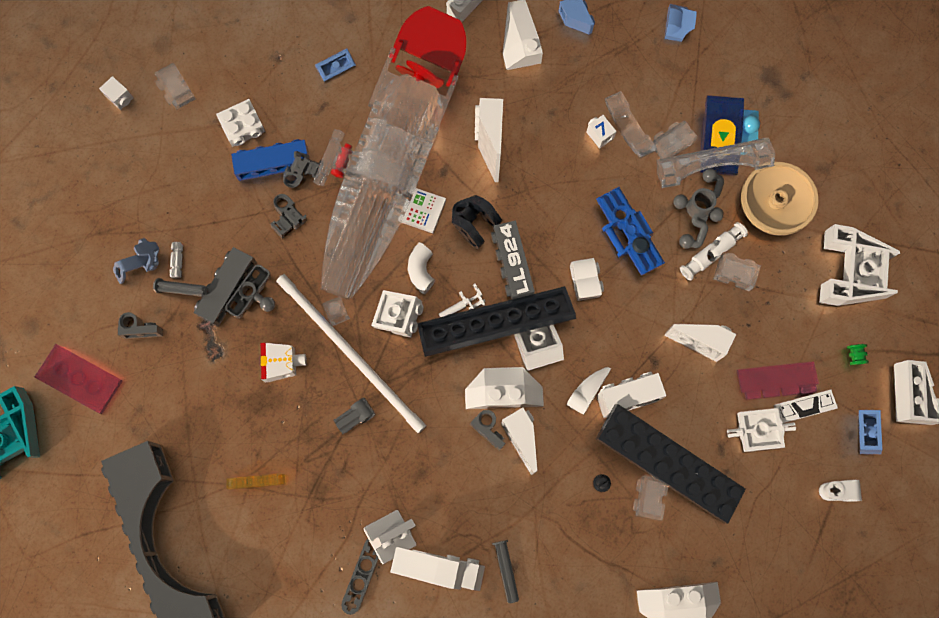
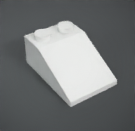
(707, 340)
(540, 347)
(521, 433)

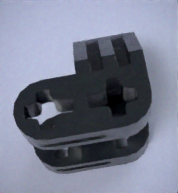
(466, 211)

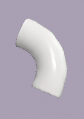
(417, 268)

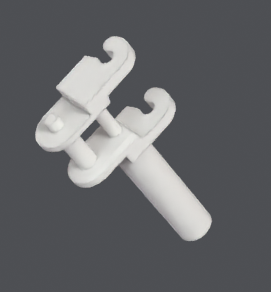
(462, 304)

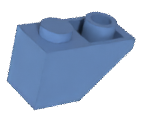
(576, 15)

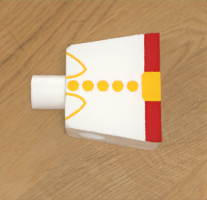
(279, 361)

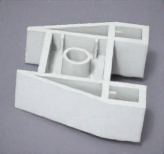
(864, 267)
(437, 569)

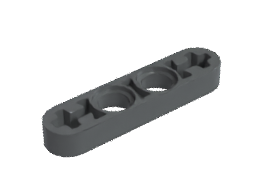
(359, 573)

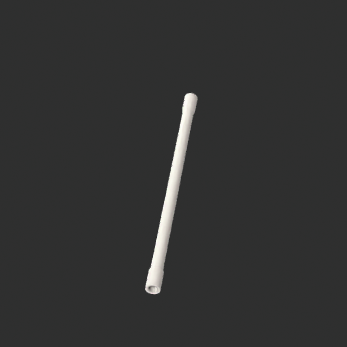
(290, 288)

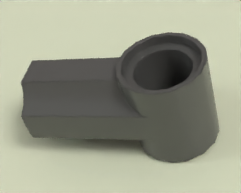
(359, 413)

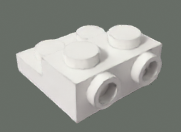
(240, 123)
(397, 313)

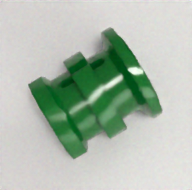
(858, 354)

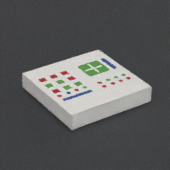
(424, 210)

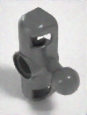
(244, 302)

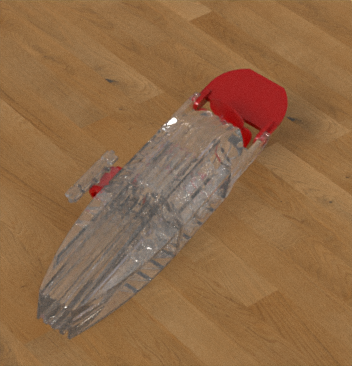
(390, 151)

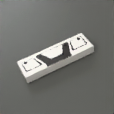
(806, 406)

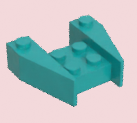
(17, 425)

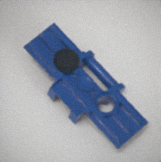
(636, 229)

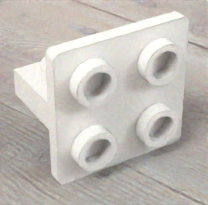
(388, 534)

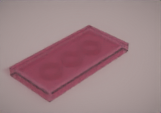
(78, 379)

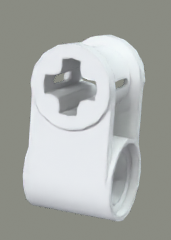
(842, 491)

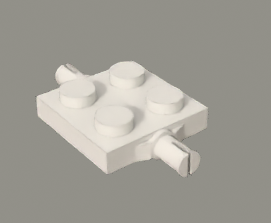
(761, 430)

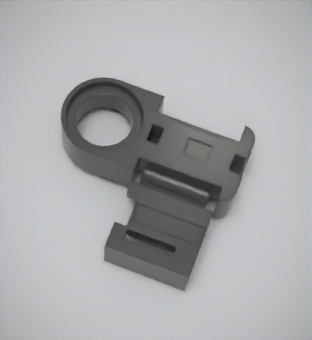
(298, 167)
(289, 216)

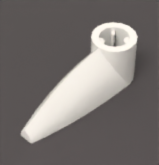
(587, 390)

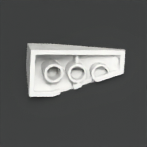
(521, 39)

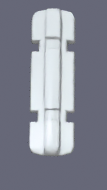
(176, 260)

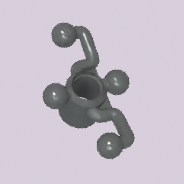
(698, 214)

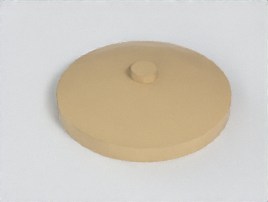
(779, 199)

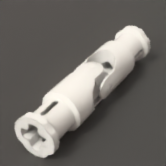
(721, 244)

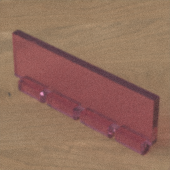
(773, 378)

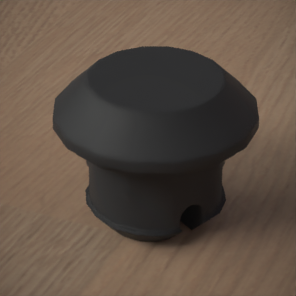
(602, 483)

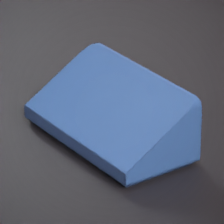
(335, 64)

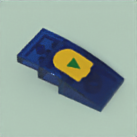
(722, 126)

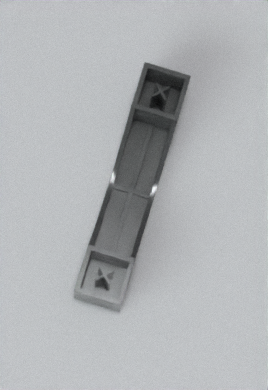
(137, 484)

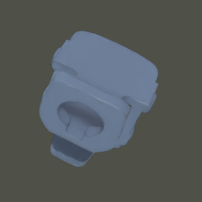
(146, 257)

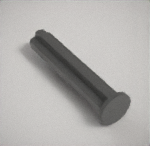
(179, 288)
(506, 571)

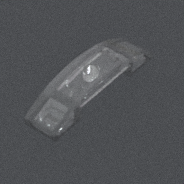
(628, 126)

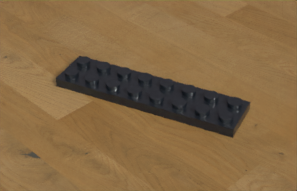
(496, 321)
(670, 463)

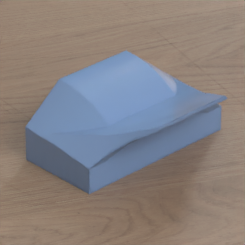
(679, 22)

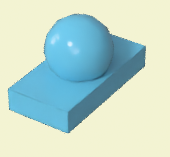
(750, 125)

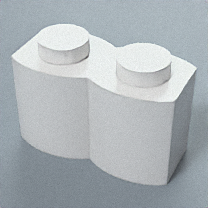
(586, 279)

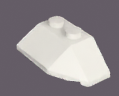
(503, 389)
(680, 601)

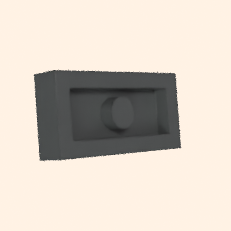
(137, 330)
(495, 438)

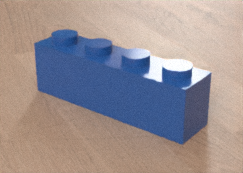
(266, 160)

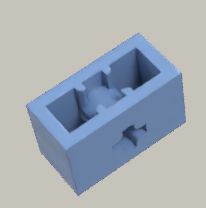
(870, 431)

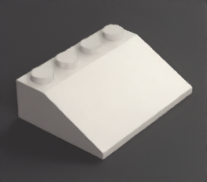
(489, 132)

